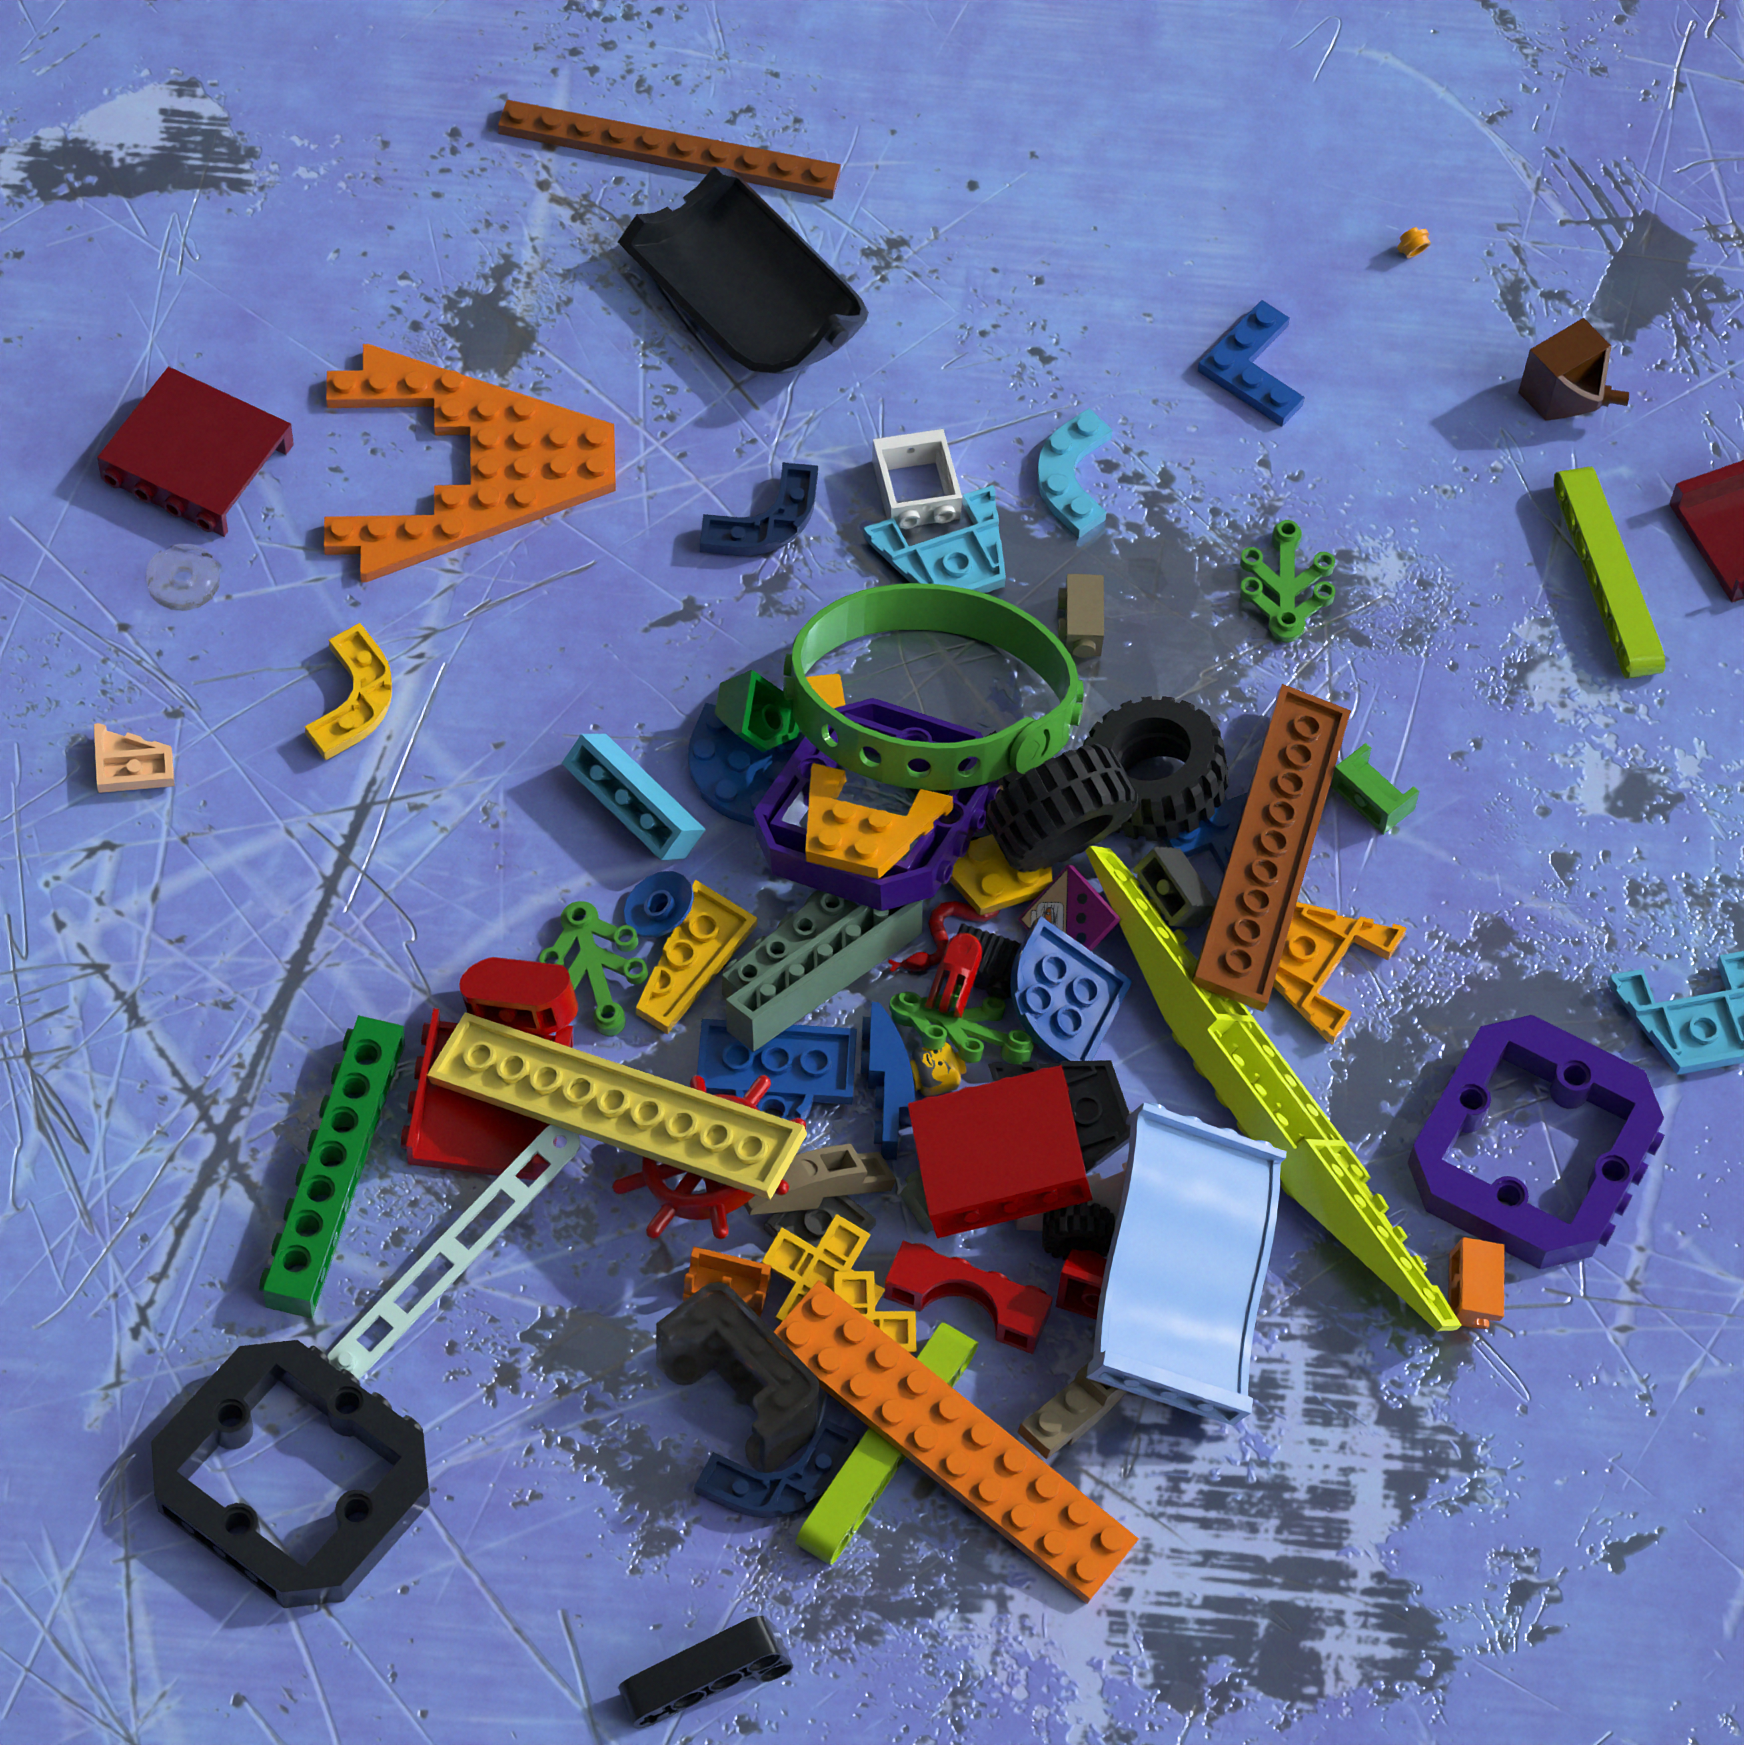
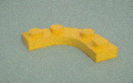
(367, 701)

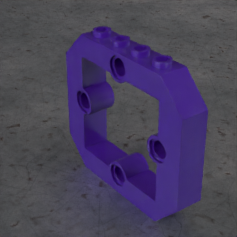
(932, 856)
(1555, 1058)

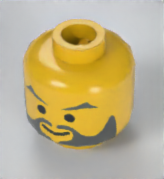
(936, 1070)

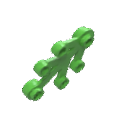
(1286, 584)
(592, 958)
(909, 1010)

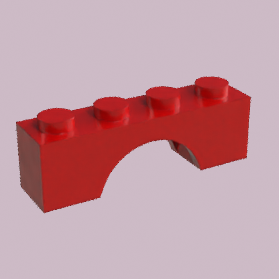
(925, 1276)

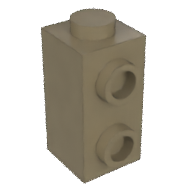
(1083, 614)

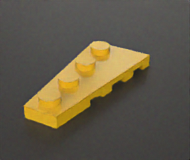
(693, 956)

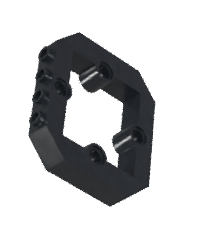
(355, 1545)

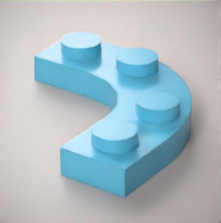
(1057, 472)

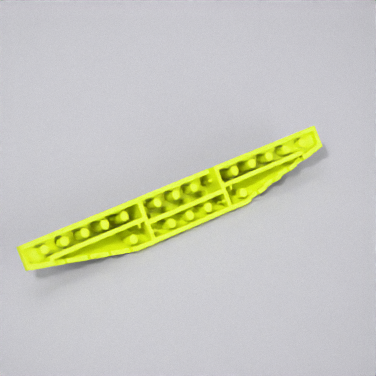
(1267, 1096)

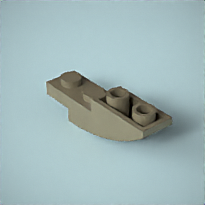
(826, 1173)
(1069, 1414)

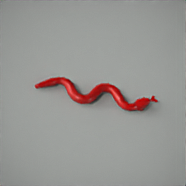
(921, 961)

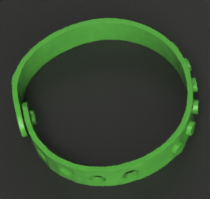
(946, 610)

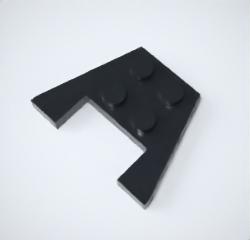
(1095, 1103)

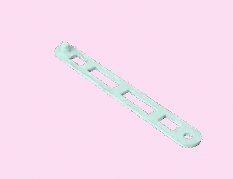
(355, 1357)

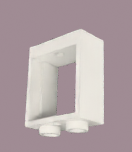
(927, 448)

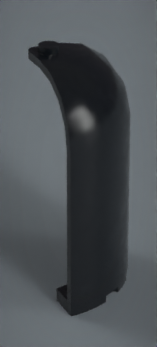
(746, 276)

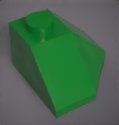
(756, 711)

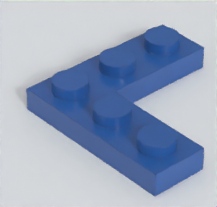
(1233, 368)

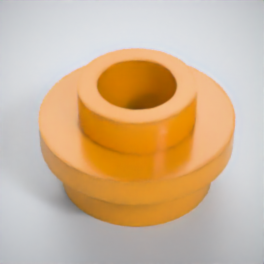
(1414, 242)

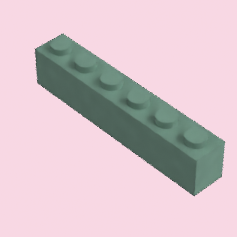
(819, 971)

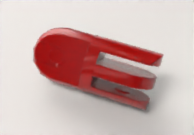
(959, 965)

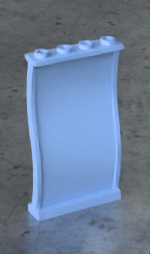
(1187, 1264)

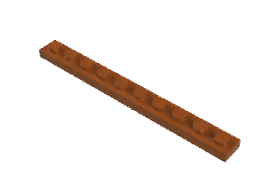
(668, 148)

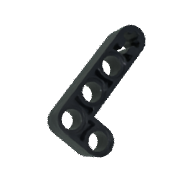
(706, 1669)

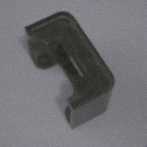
(726, 1335)

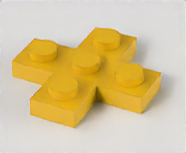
(807, 1264)
(859, 1291)

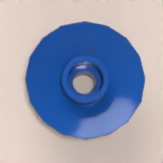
(658, 904)

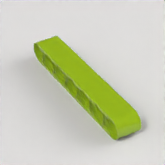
(1609, 572)
(875, 1460)

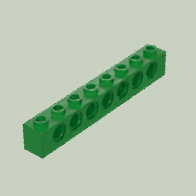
(301, 1290)

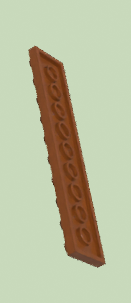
(1271, 848)

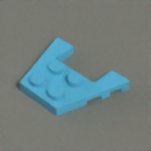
(960, 559)
(1693, 1030)

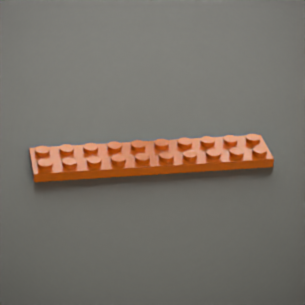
(955, 1443)

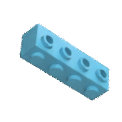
(633, 796)

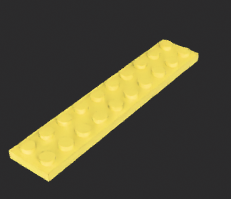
(618, 1105)

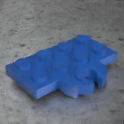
(802, 1063)

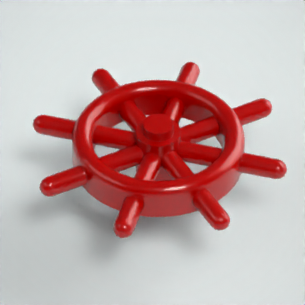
(717, 1199)

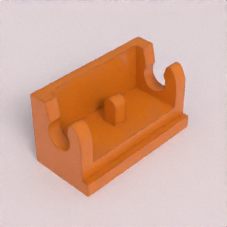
(746, 1277)
(1476, 1282)

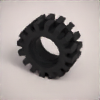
(1077, 1228)

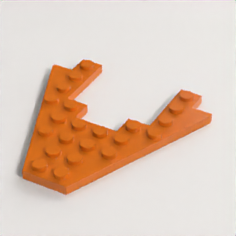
(523, 461)

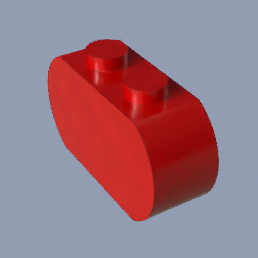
(520, 994)

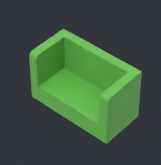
(1371, 792)

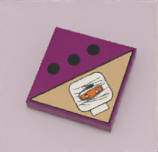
(1073, 908)

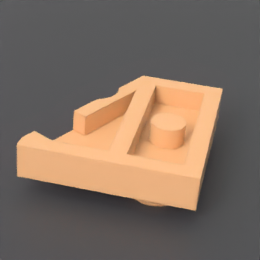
(130, 762)

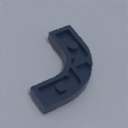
(771, 528)
(782, 1491)

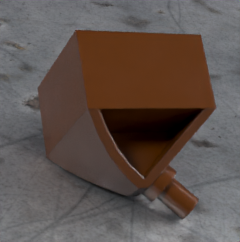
(1569, 374)

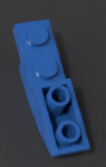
(890, 1075)

